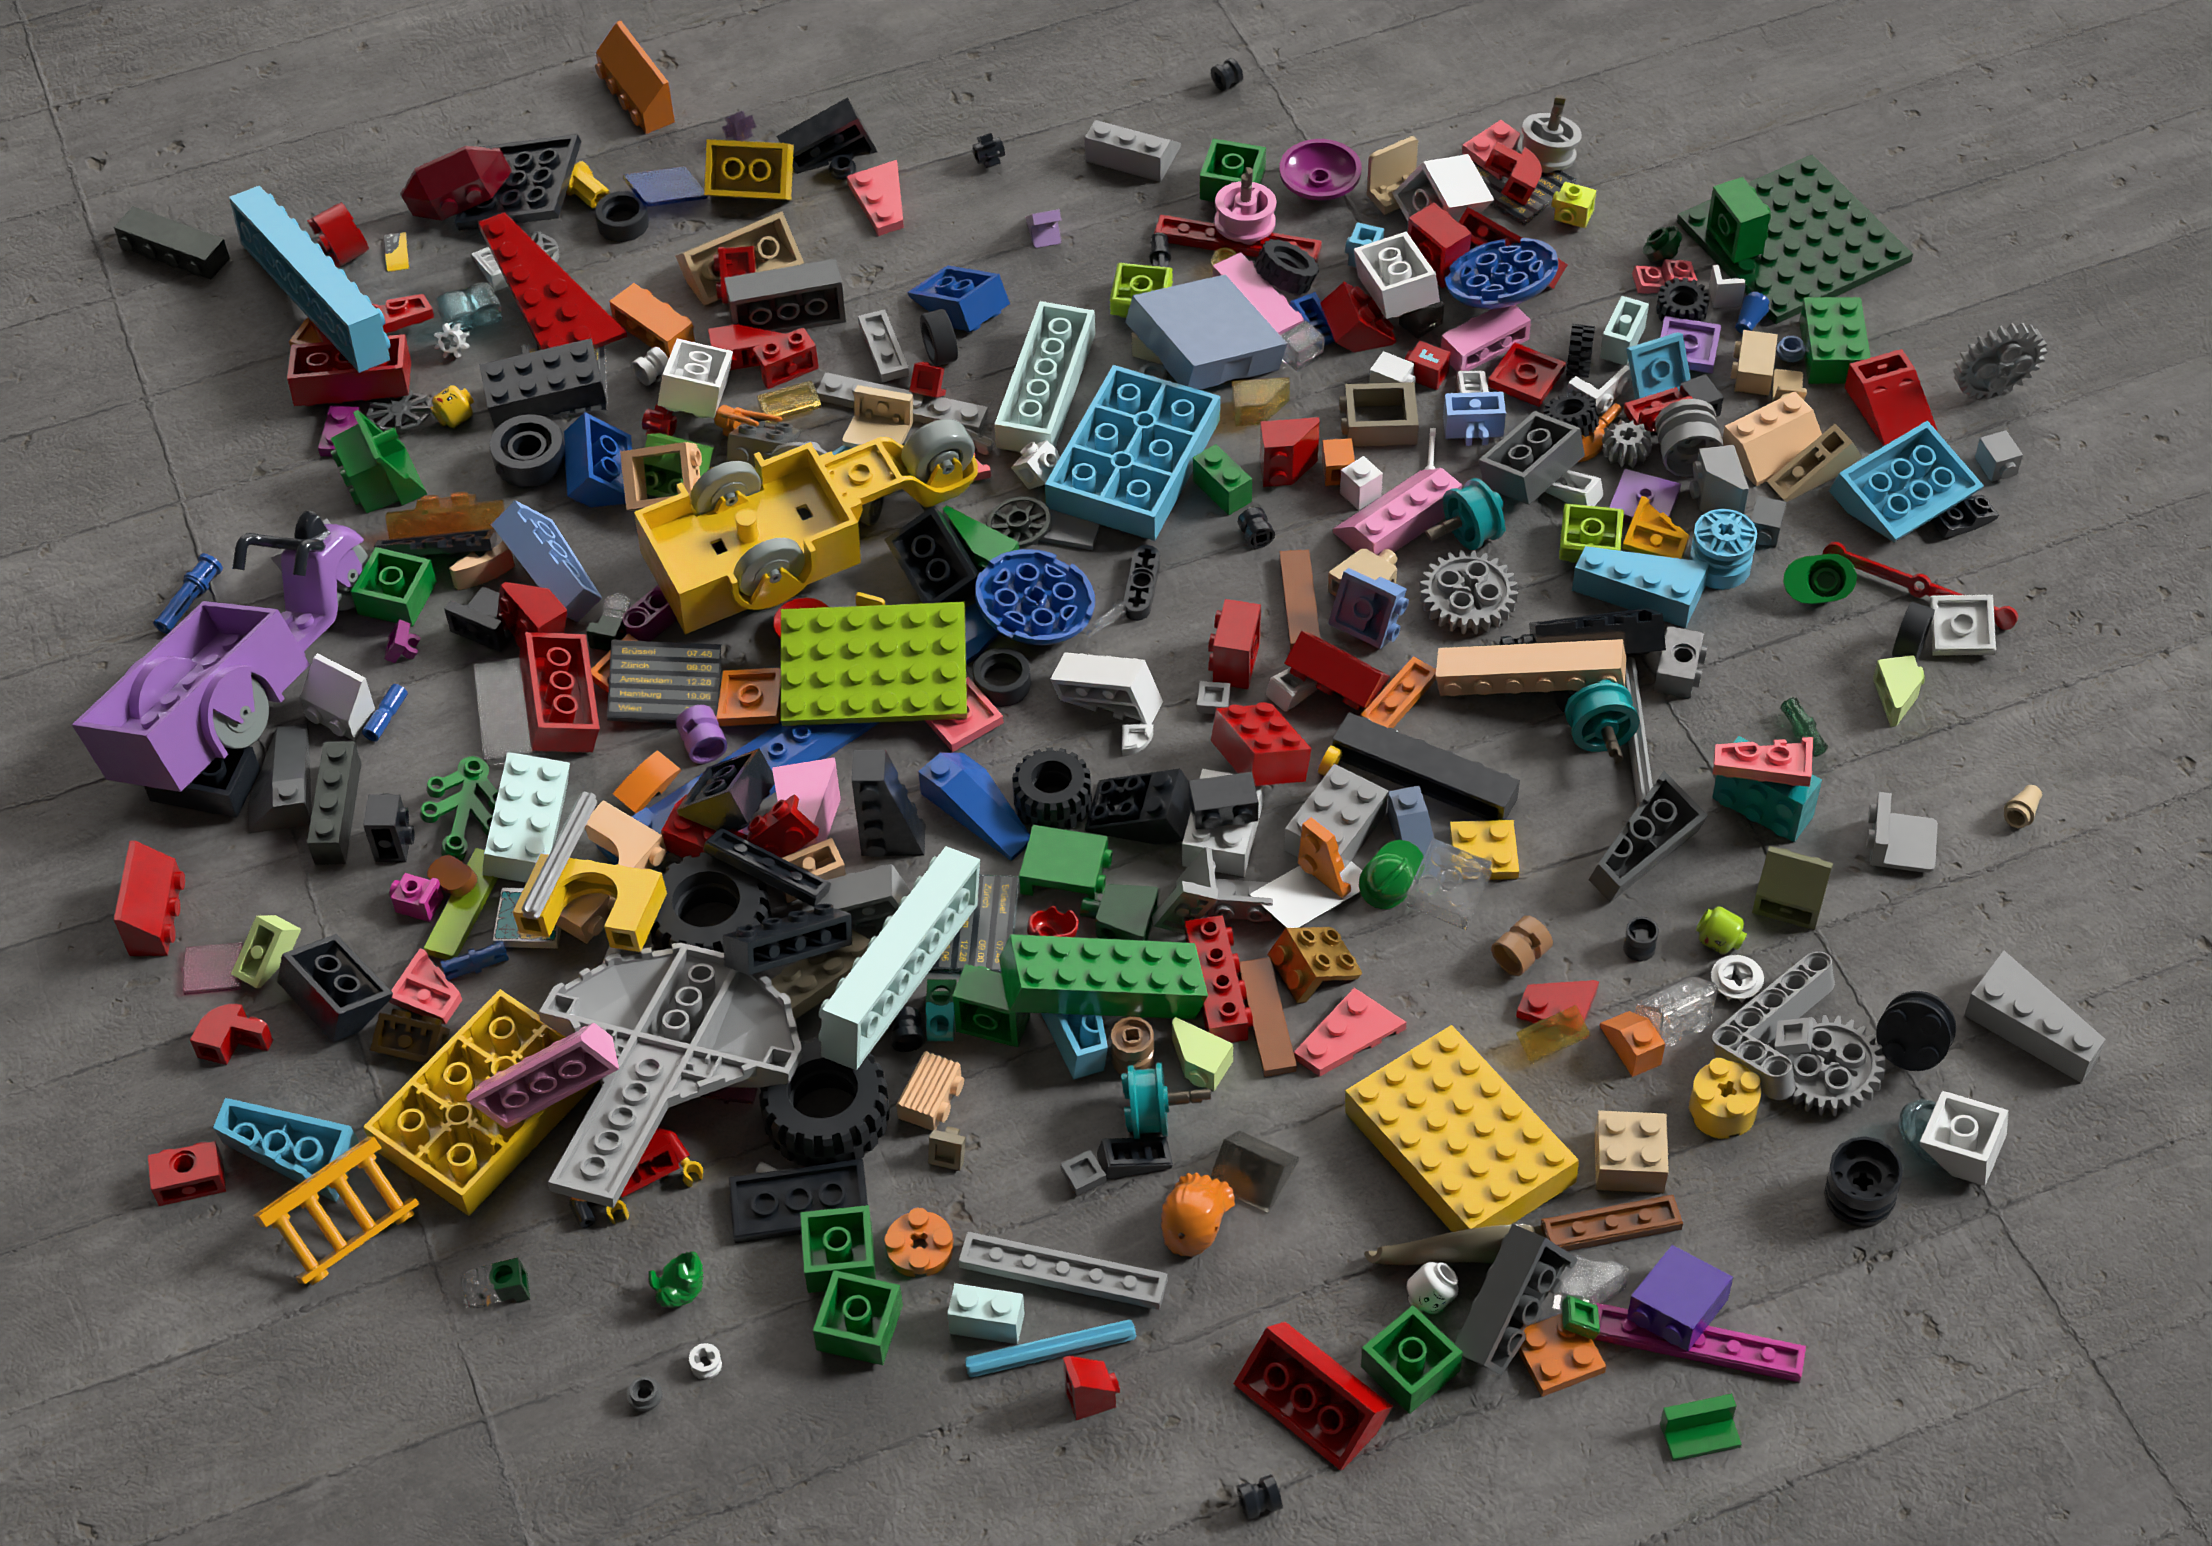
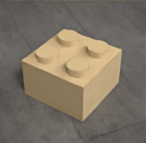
(1631, 1151)

